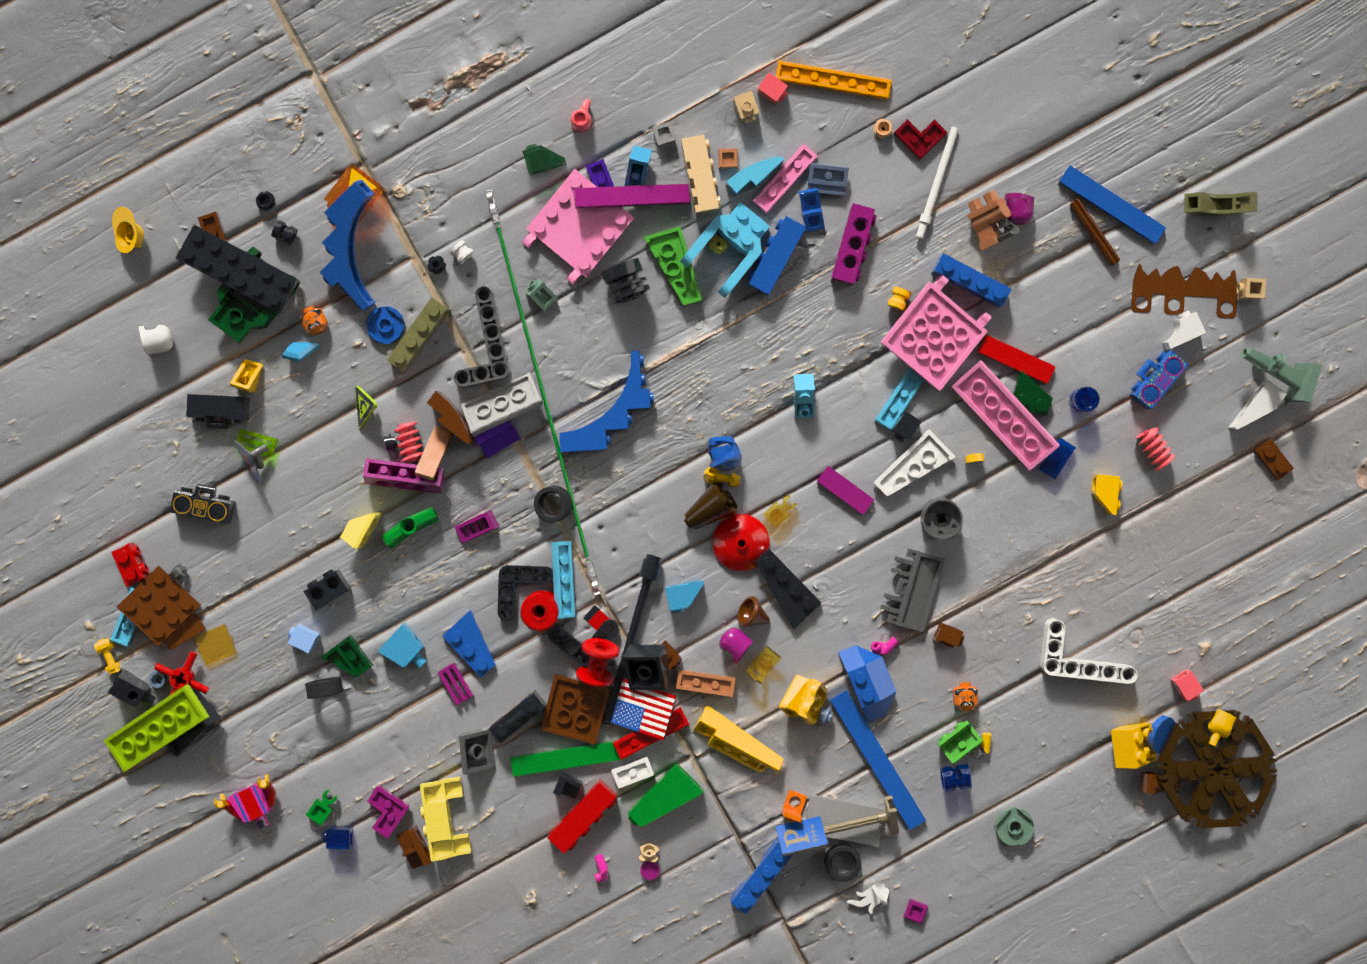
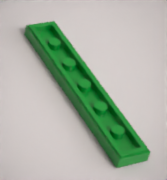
(564, 758)

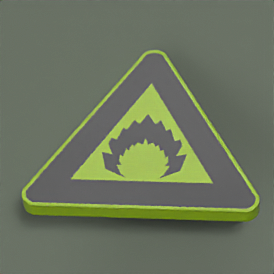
(365, 406)

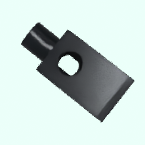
(124, 689)

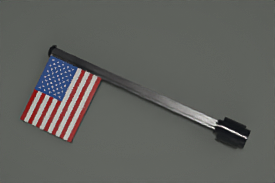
(640, 709)

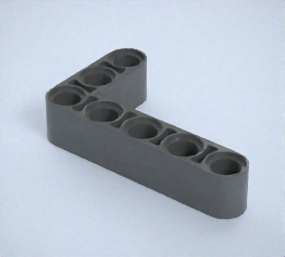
(490, 343)

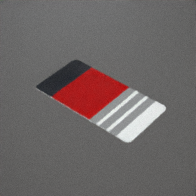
(596, 617)

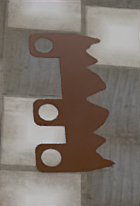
(1174, 286)

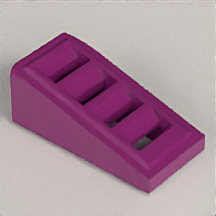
(491, 520)

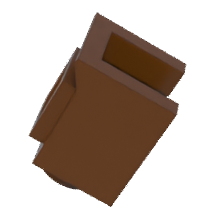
(948, 635)

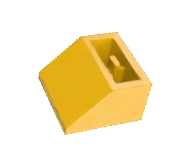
(1131, 746)

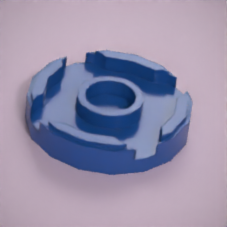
(385, 325)
(1160, 733)

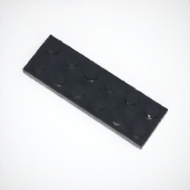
(236, 269)

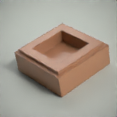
(728, 158)

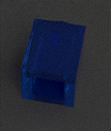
(338, 837)

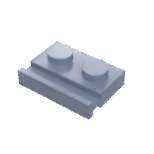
(828, 178)

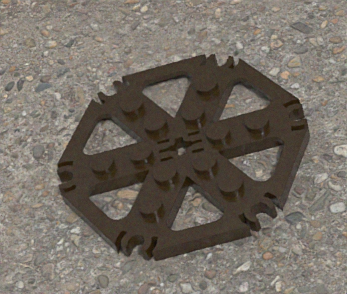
(1210, 785)

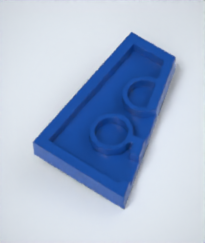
(469, 643)

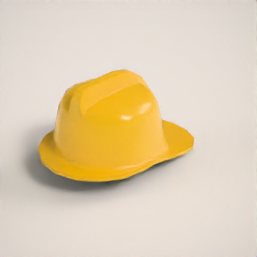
(127, 232)

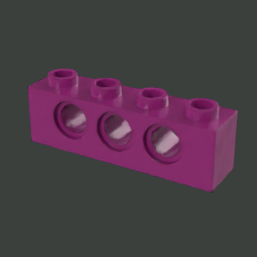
(857, 214)
(400, 476)

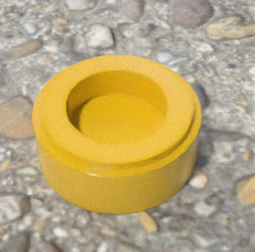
(974, 458)

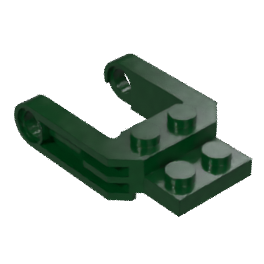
(238, 316)

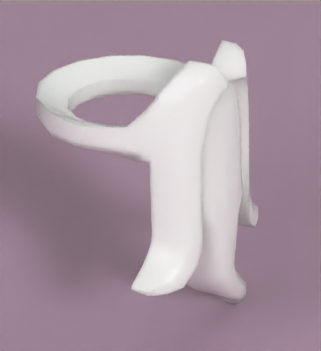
(875, 895)

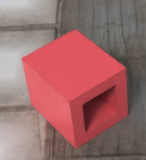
(773, 89)
(1187, 685)

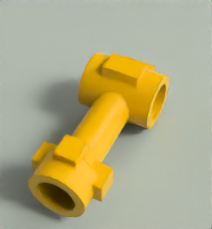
(711, 475)
(104, 646)

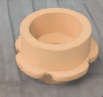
(882, 133)

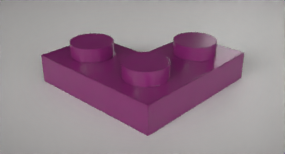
(391, 808)

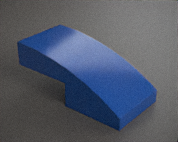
(811, 209)

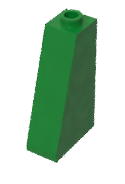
(667, 794)

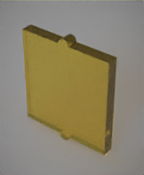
(215, 644)

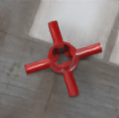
(189, 675)

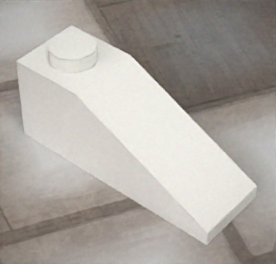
(1263, 401)

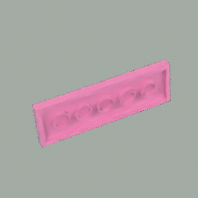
(1005, 415)

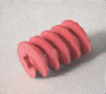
(408, 442)
(1156, 448)

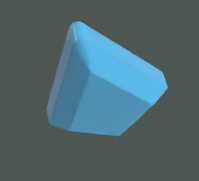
(299, 350)

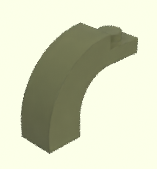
(1220, 204)

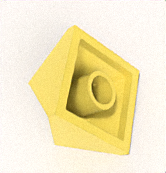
(359, 530)

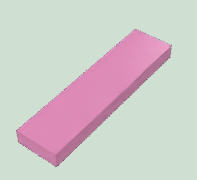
(784, 179)

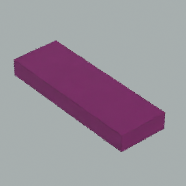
(845, 490)

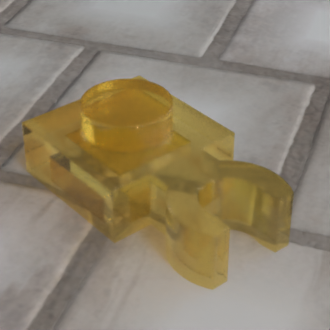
(777, 513)

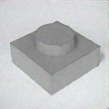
(664, 134)

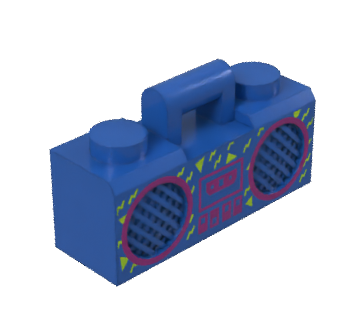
(1165, 372)

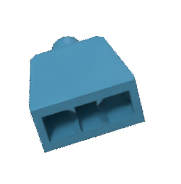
(404, 647)

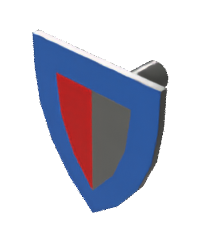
(252, 459)

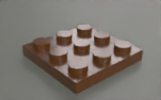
(158, 606)
(575, 709)

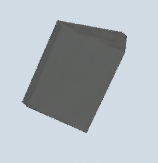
(476, 751)

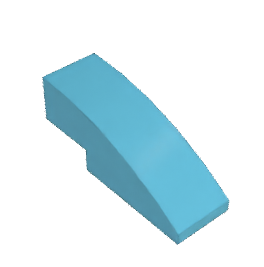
(753, 174)

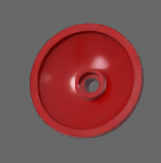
(740, 528)

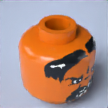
(313, 321)
(965, 696)

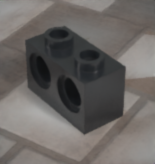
(328, 591)

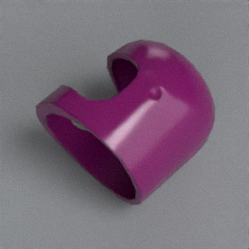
(1021, 208)
(735, 642)

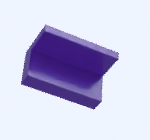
(497, 438)

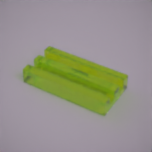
(272, 447)

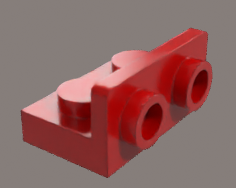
(130, 564)

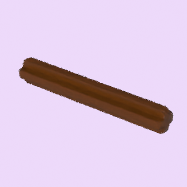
(1094, 232)

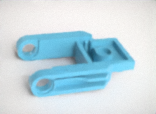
(739, 229)

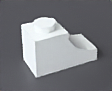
(1186, 328)

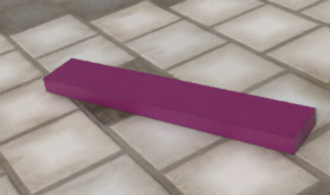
(631, 196)

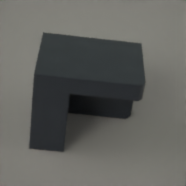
(567, 785)

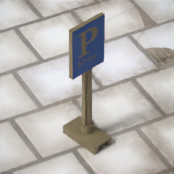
(811, 833)

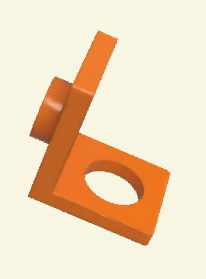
(793, 813)

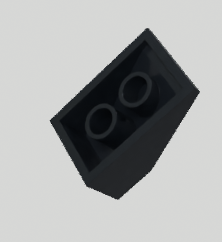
(185, 740)

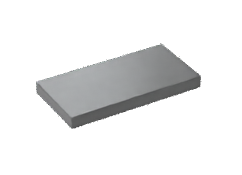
(501, 404)
(837, 811)

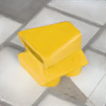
(804, 699)

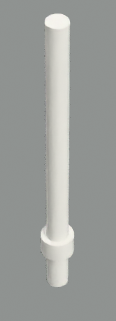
(925, 218)

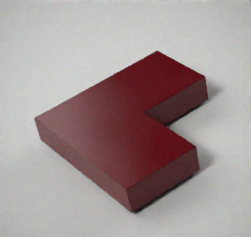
(920, 142)

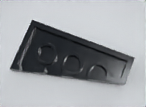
(789, 591)

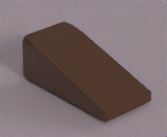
(186, 631)

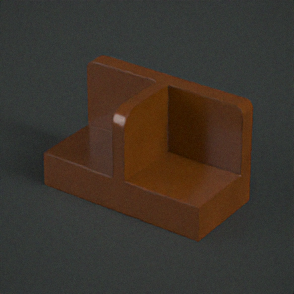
(414, 847)

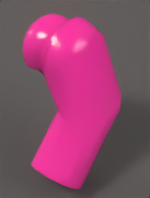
(884, 648)
(602, 867)

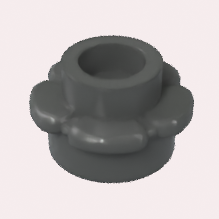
(178, 572)

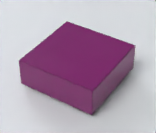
(915, 911)

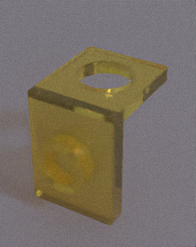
(763, 664)

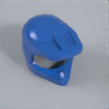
(724, 457)

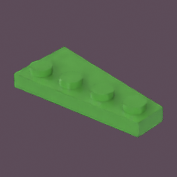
(668, 250)

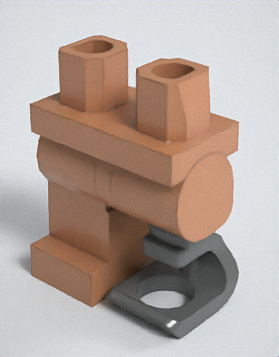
(985, 219)

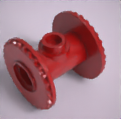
(532, 618)
(596, 672)

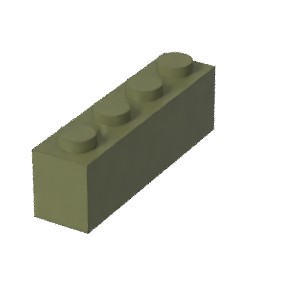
(418, 335)

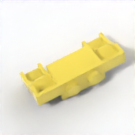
(438, 820)

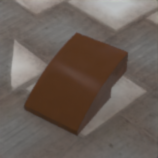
(451, 417)

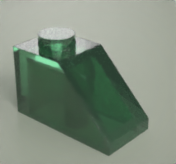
(541, 159)

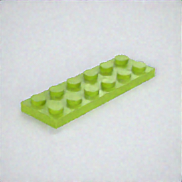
(156, 728)

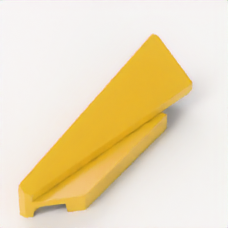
(735, 742)

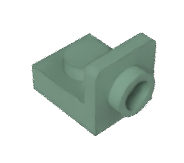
(540, 294)

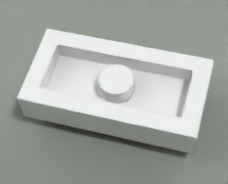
(632, 772)

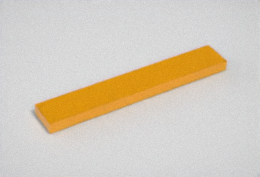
(833, 80)

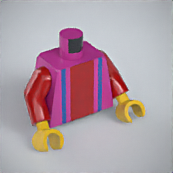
(250, 802)

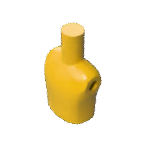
(1220, 726)

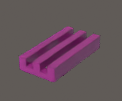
(449, 687)

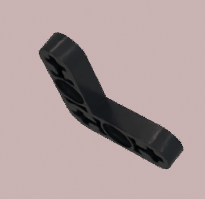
(511, 583)
(611, 634)

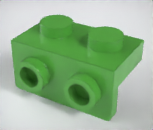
(959, 742)

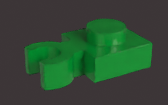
(320, 809)

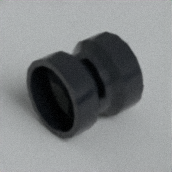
(284, 232)

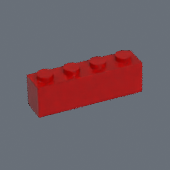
(582, 815)

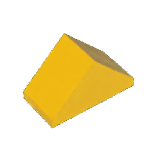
(247, 376)

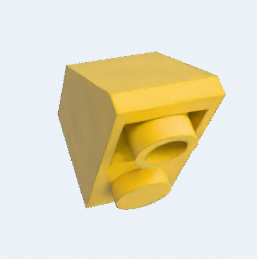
(1106, 492)

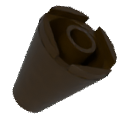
(711, 507)

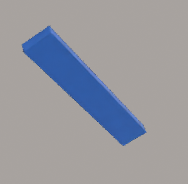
(1112, 204)

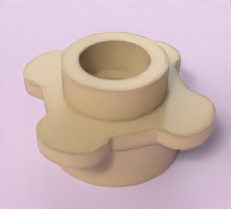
(648, 848)

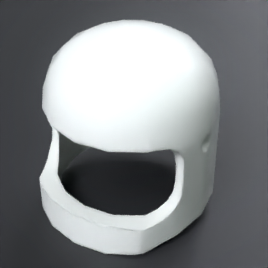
(156, 340)

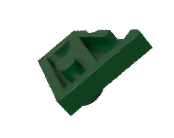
(1032, 395)
(349, 657)

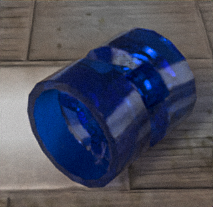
(1084, 399)
(949, 775)

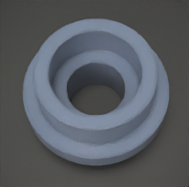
(153, 680)
(825, 716)

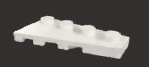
(914, 463)

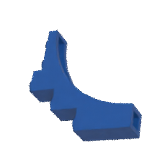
(340, 243)
(617, 417)

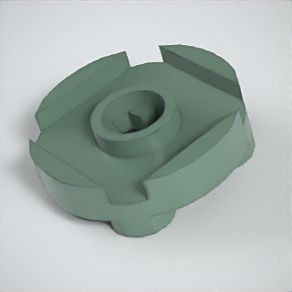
(1025, 825)

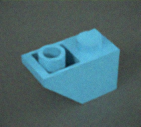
(804, 396)

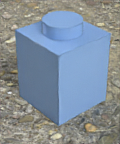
(303, 638)

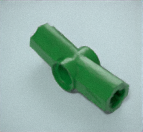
(400, 533)

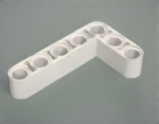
(1079, 665)

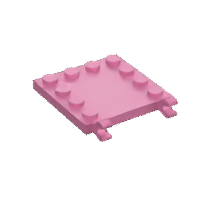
(577, 234)
(935, 335)

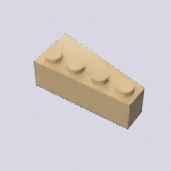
(700, 175)

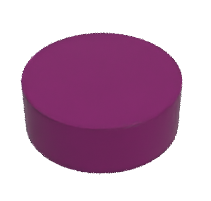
(649, 870)

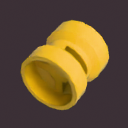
(899, 299)

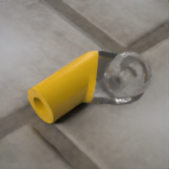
(984, 748)

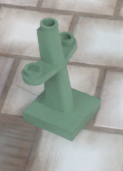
(1300, 379)

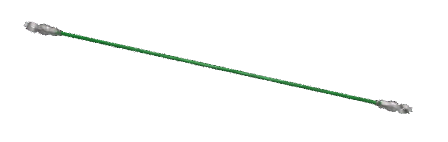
(493, 210)

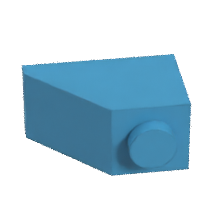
(638, 166)
(682, 595)

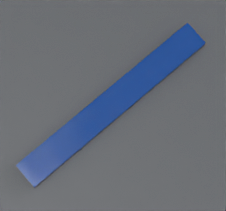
(877, 759)

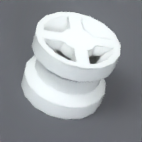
(461, 252)

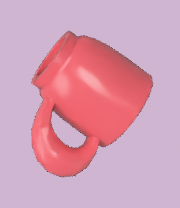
(581, 119)

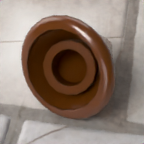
(751, 613)

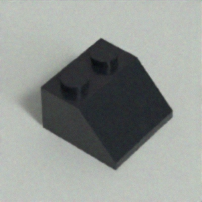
(646, 667)

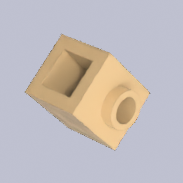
(746, 107)
(1251, 289)

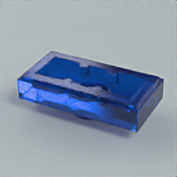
(1057, 459)

